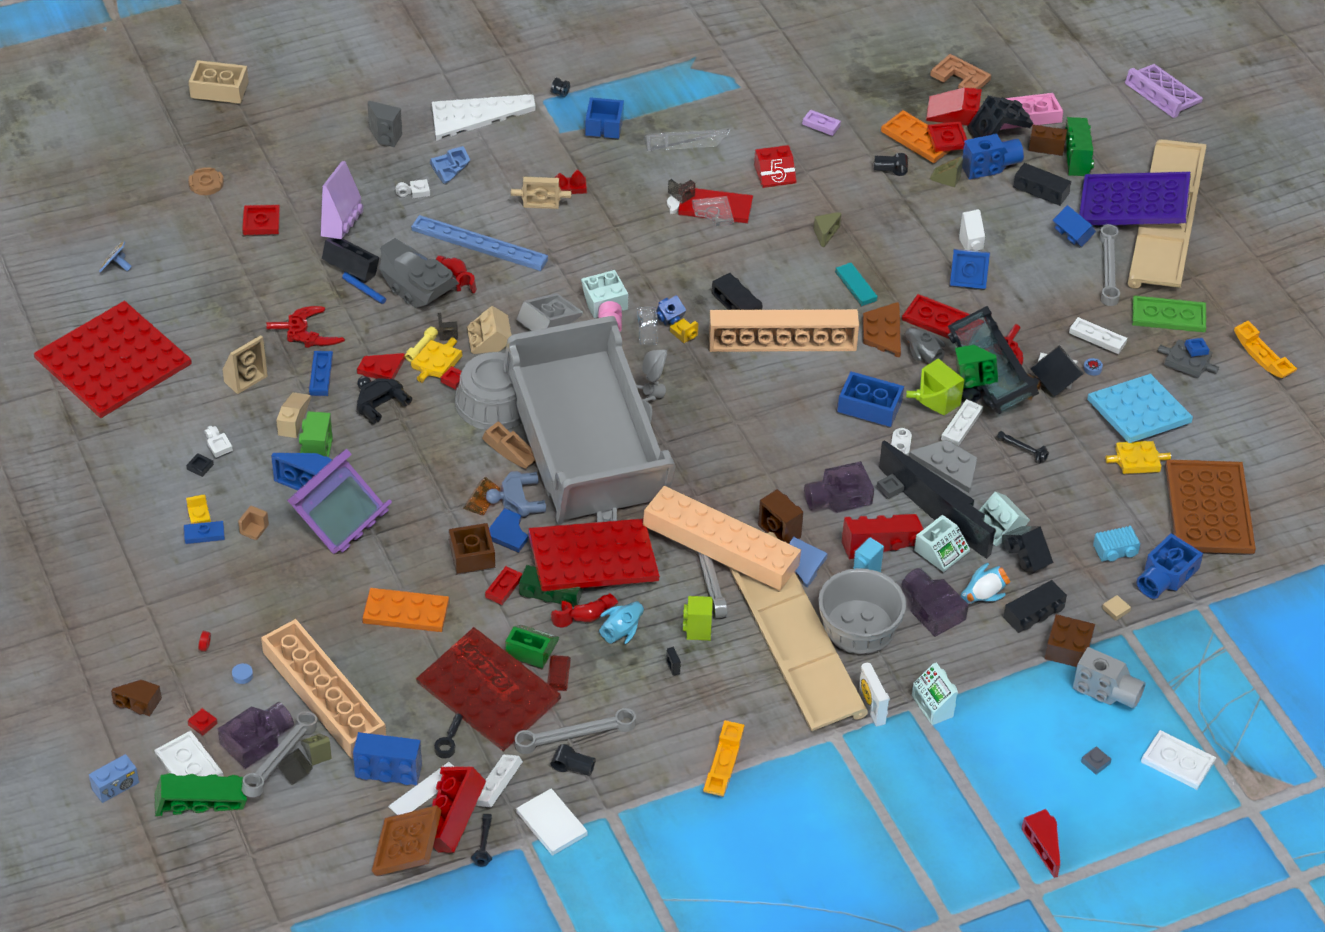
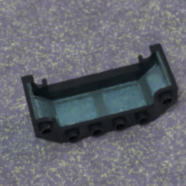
(1013, 381)

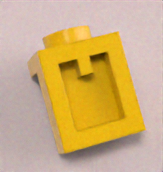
(684, 330)
(198, 509)

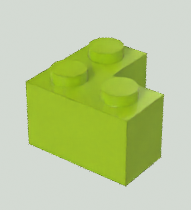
(698, 618)

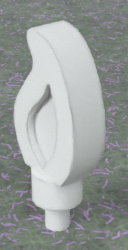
(673, 204)

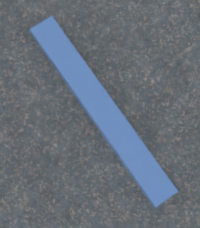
(480, 243)

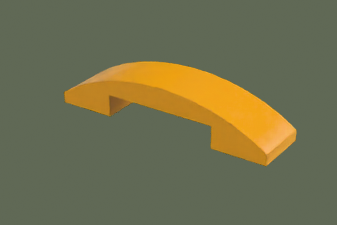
(1261, 353)
(724, 759)

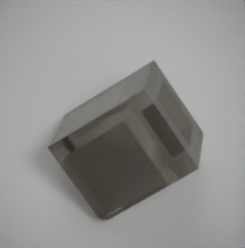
(681, 191)
(447, 329)
(295, 766)

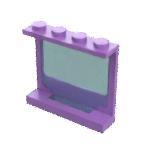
(338, 504)

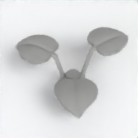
(653, 366)

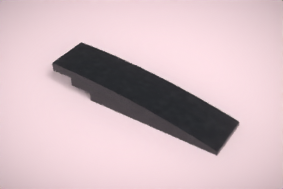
(938, 498)

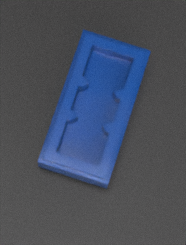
(204, 532)

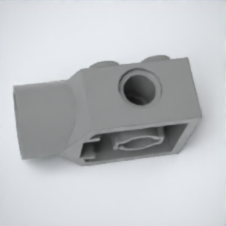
(1107, 679)

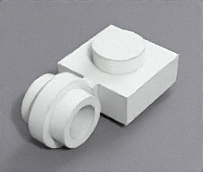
(417, 188)
(217, 442)

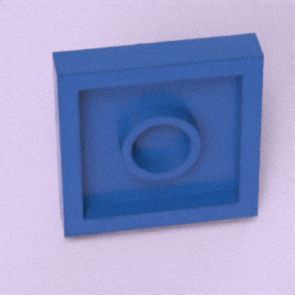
(969, 268)

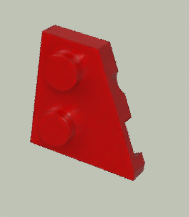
(381, 366)

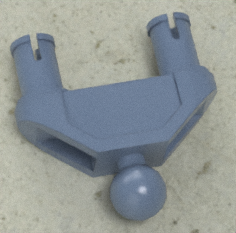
(513, 495)

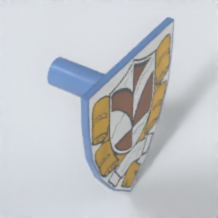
(118, 258)

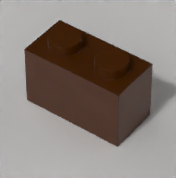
(1047, 140)

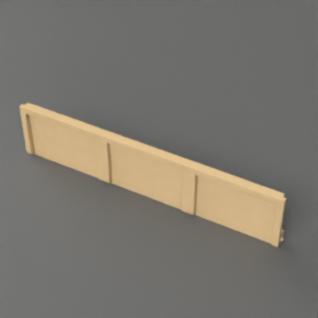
(1163, 248)
(802, 650)

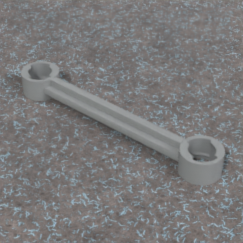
(1109, 265)
(719, 605)
(575, 731)
(279, 754)

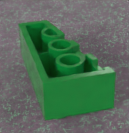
(1079, 146)
(198, 793)

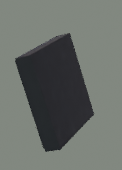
(1056, 370)

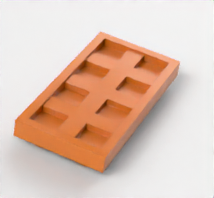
(912, 134)
(406, 610)

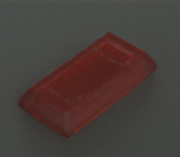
(559, 672)

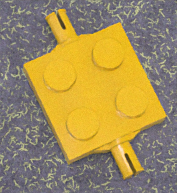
(436, 359)
(1138, 457)

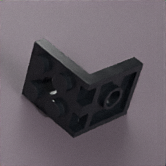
(995, 113)

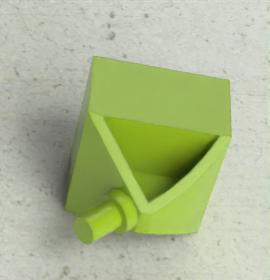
(939, 388)

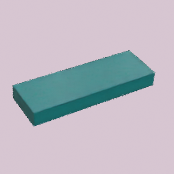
(856, 284)

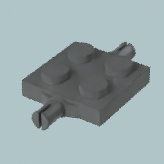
(1181, 360)

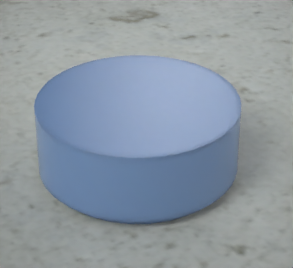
(242, 673)

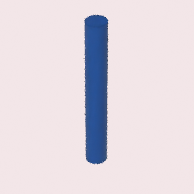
(358, 284)

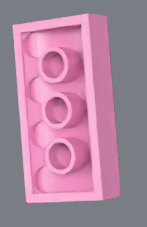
(1041, 108)

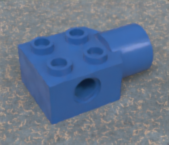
(990, 155)
(1168, 566)

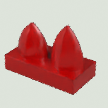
(575, 183)

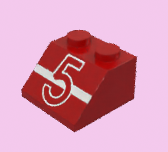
(775, 166)

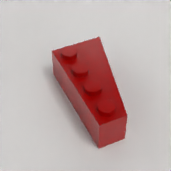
(890, 532)
(457, 799)

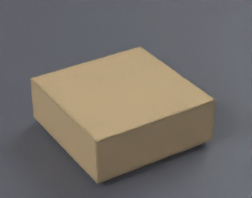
(1116, 607)

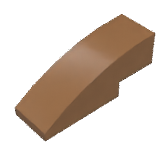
(509, 445)

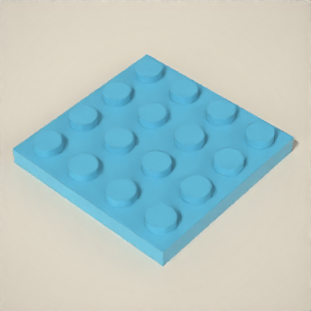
(1139, 408)

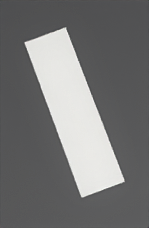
(418, 794)

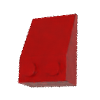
(954, 106)

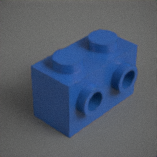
(1074, 226)

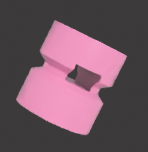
(611, 309)

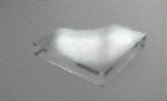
(715, 209)

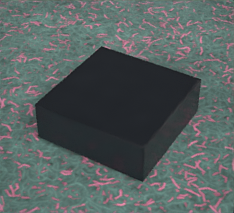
(199, 465)
(673, 661)

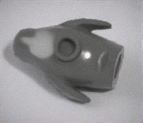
(924, 345)

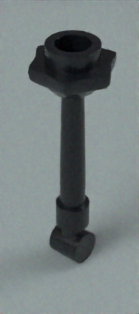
(1041, 454)
(481, 856)

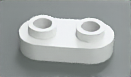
(902, 440)

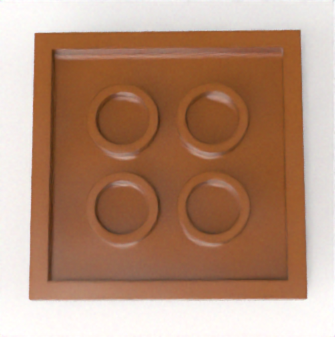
(406, 840)

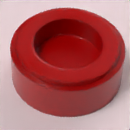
(204, 641)

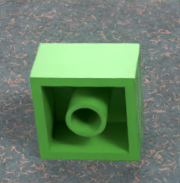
(317, 433)

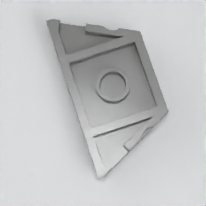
(948, 462)

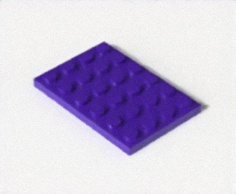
(1135, 198)

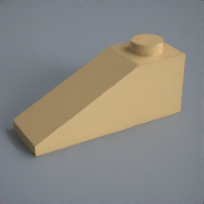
(292, 414)

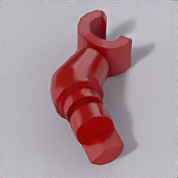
(459, 272)
(584, 612)

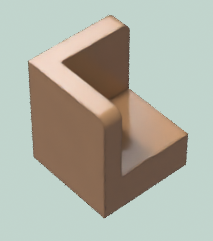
(253, 522)

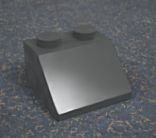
(385, 123)

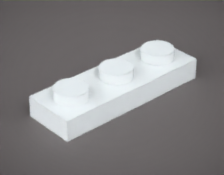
(1098, 335)
(962, 422)
(498, 779)

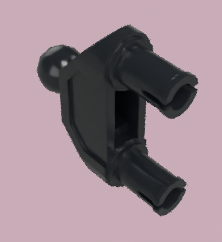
(378, 392)

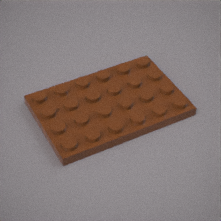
(1210, 505)

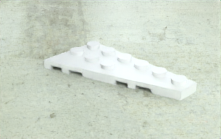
(477, 112)

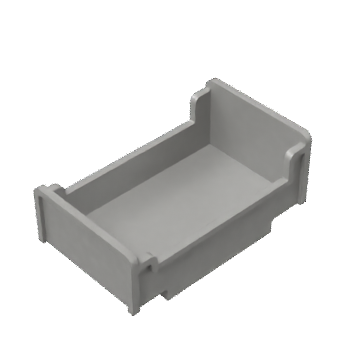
(585, 418)

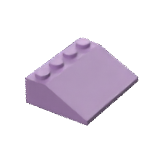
(339, 203)

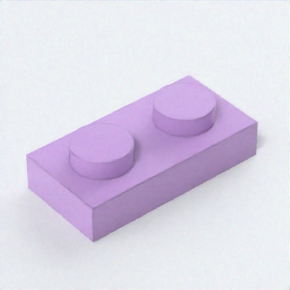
(821, 122)

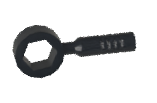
(448, 740)

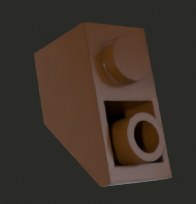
(137, 696)

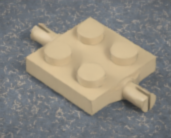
(541, 192)

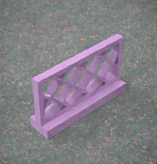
(1162, 97)

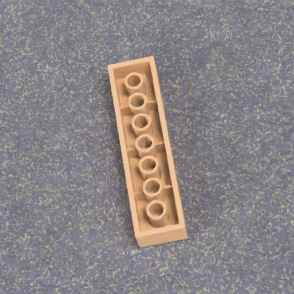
(783, 330)
(722, 537)
(321, 685)

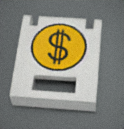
(873, 695)

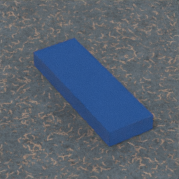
(321, 373)

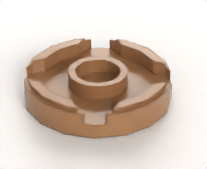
(206, 181)

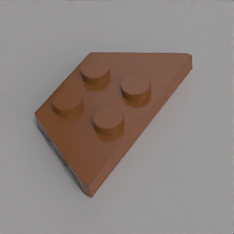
(882, 328)

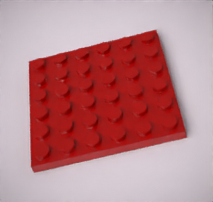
(112, 359)

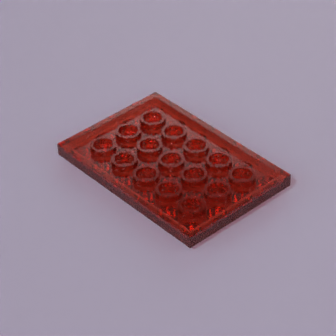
(488, 688)

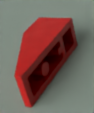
(1043, 835)

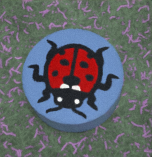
(1093, 366)

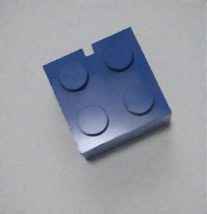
(604, 117)

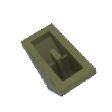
(948, 173)
(826, 226)
(317, 748)

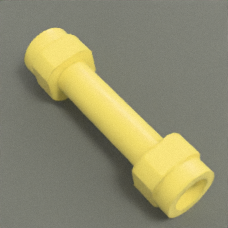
(429, 334)

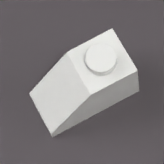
(972, 231)

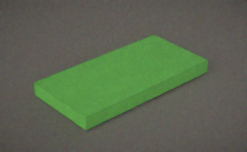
(1169, 314)

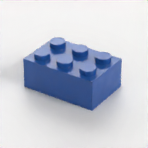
(870, 399)
(387, 758)

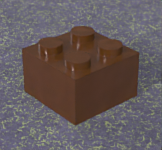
(780, 516)
(472, 548)
(1069, 640)

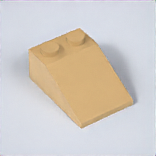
(246, 366)

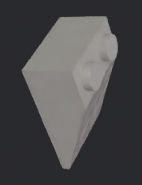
(547, 312)

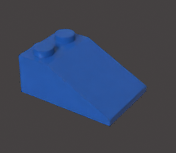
(297, 468)

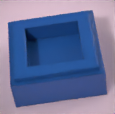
(1196, 347)

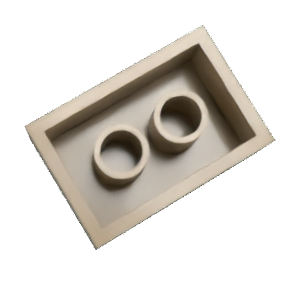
(218, 81)

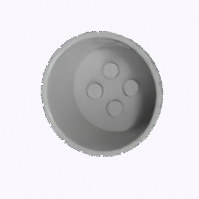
(487, 393)
(861, 610)

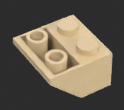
(489, 331)

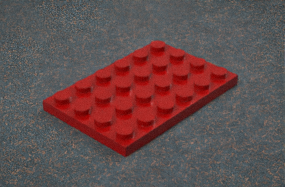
(593, 554)

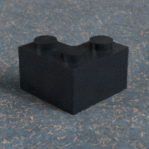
(1030, 545)

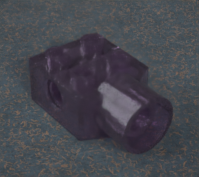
(841, 488)
(934, 602)
(255, 732)

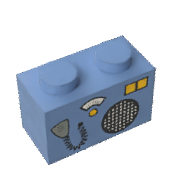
(114, 778)

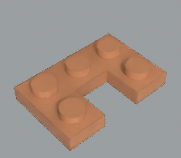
(972, 75)

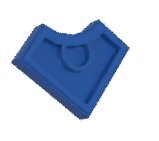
(507, 532)

